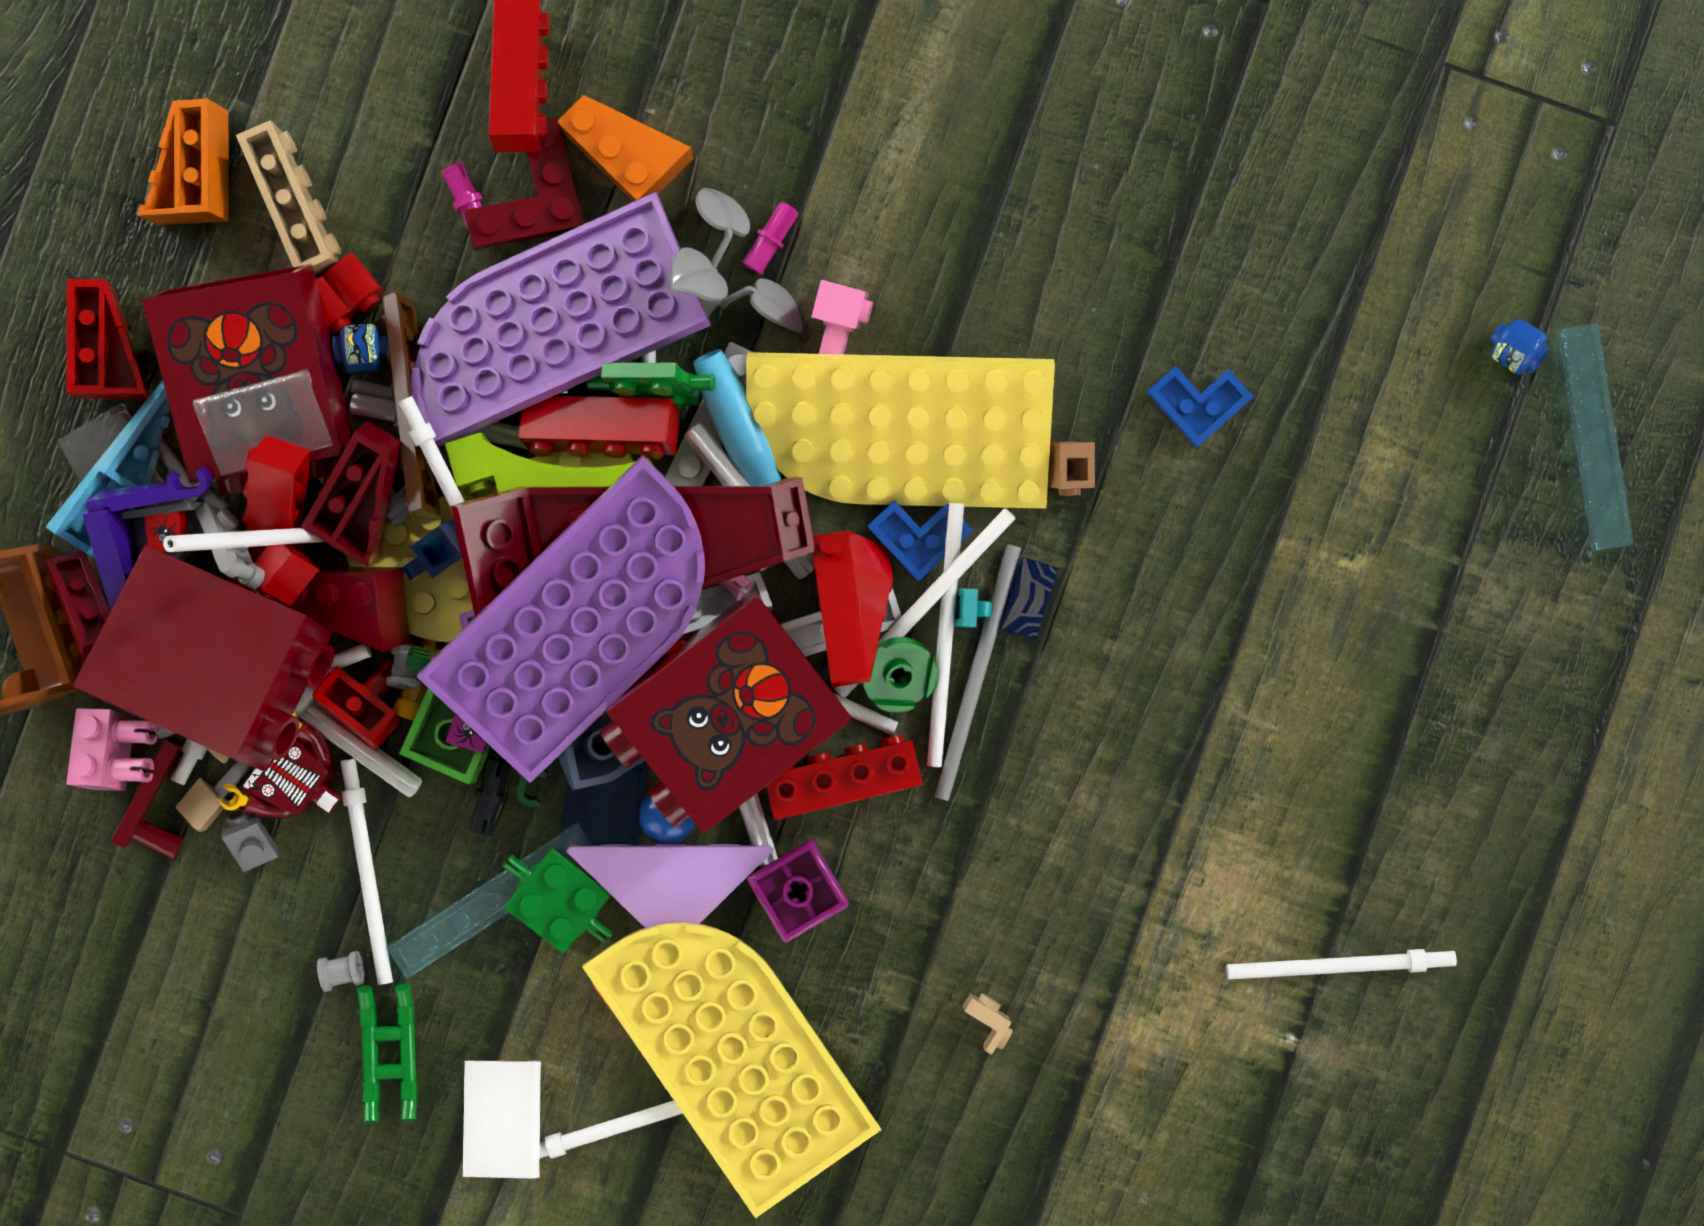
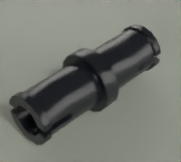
(489, 796)

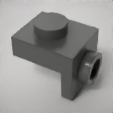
(248, 839)

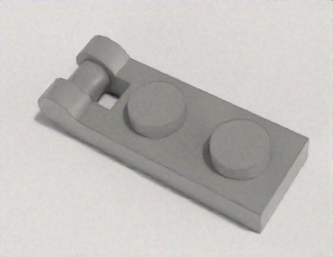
(230, 561)

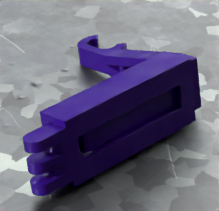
(114, 538)

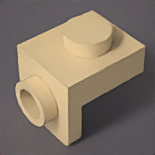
(987, 1011)

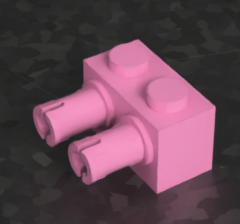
(841, 312)
(103, 750)

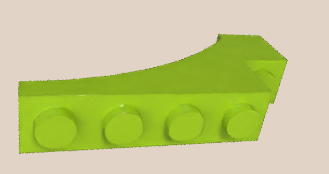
(481, 465)

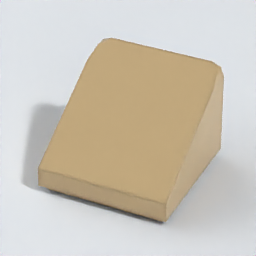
(200, 805)

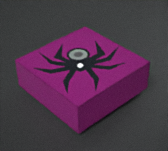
(464, 736)

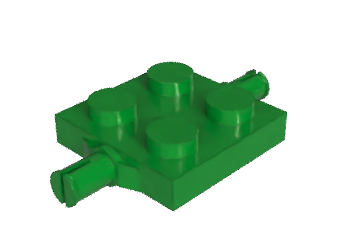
(652, 381)
(557, 899)

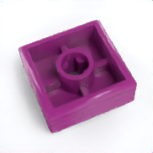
(791, 915)

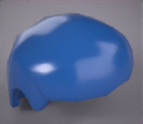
(657, 826)

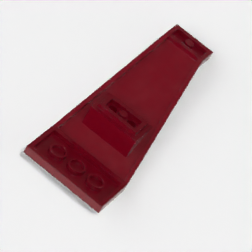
(737, 525)

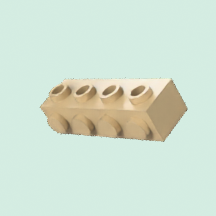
(287, 197)

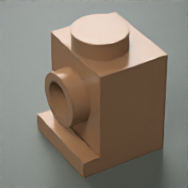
(1081, 463)

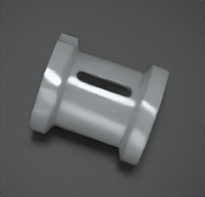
(402, 676)
(340, 971)

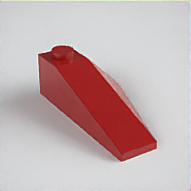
(853, 598)

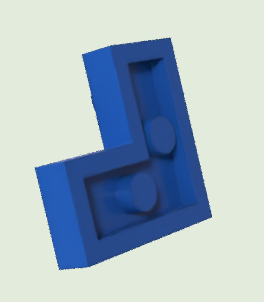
(1196, 413)
(914, 546)

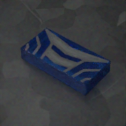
(1029, 598)

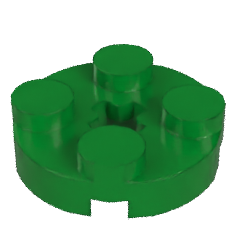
(910, 689)

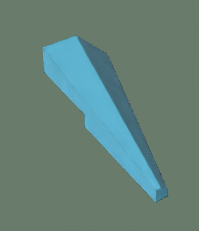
(124, 464)

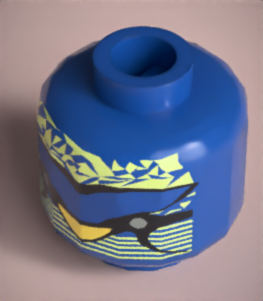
(1519, 346)
(360, 348)

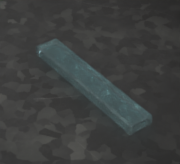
(1595, 437)
(471, 912)

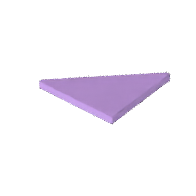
(669, 879)

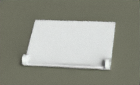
(501, 1119)

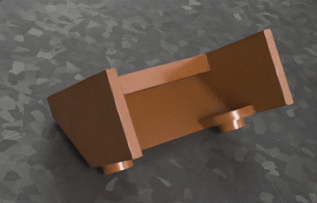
(38, 631)

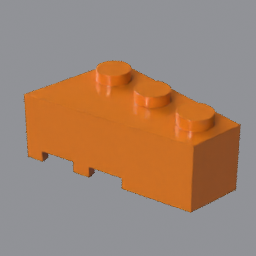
(625, 150)
(192, 166)

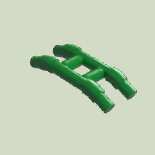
(371, 1070)

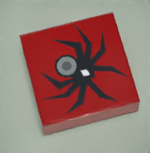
(164, 525)

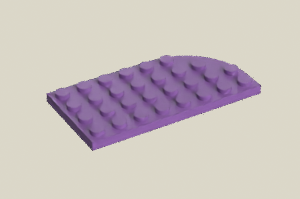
(552, 320)
(576, 623)

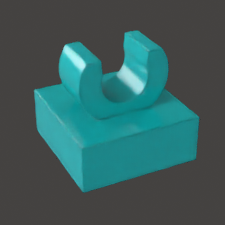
(968, 608)

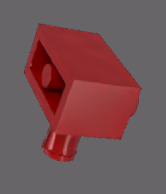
(359, 705)

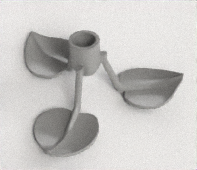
(697, 276)

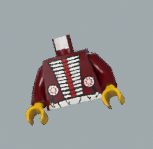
(290, 783)

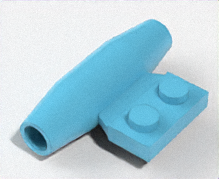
(735, 421)

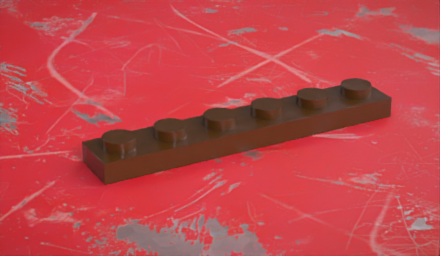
(403, 334)

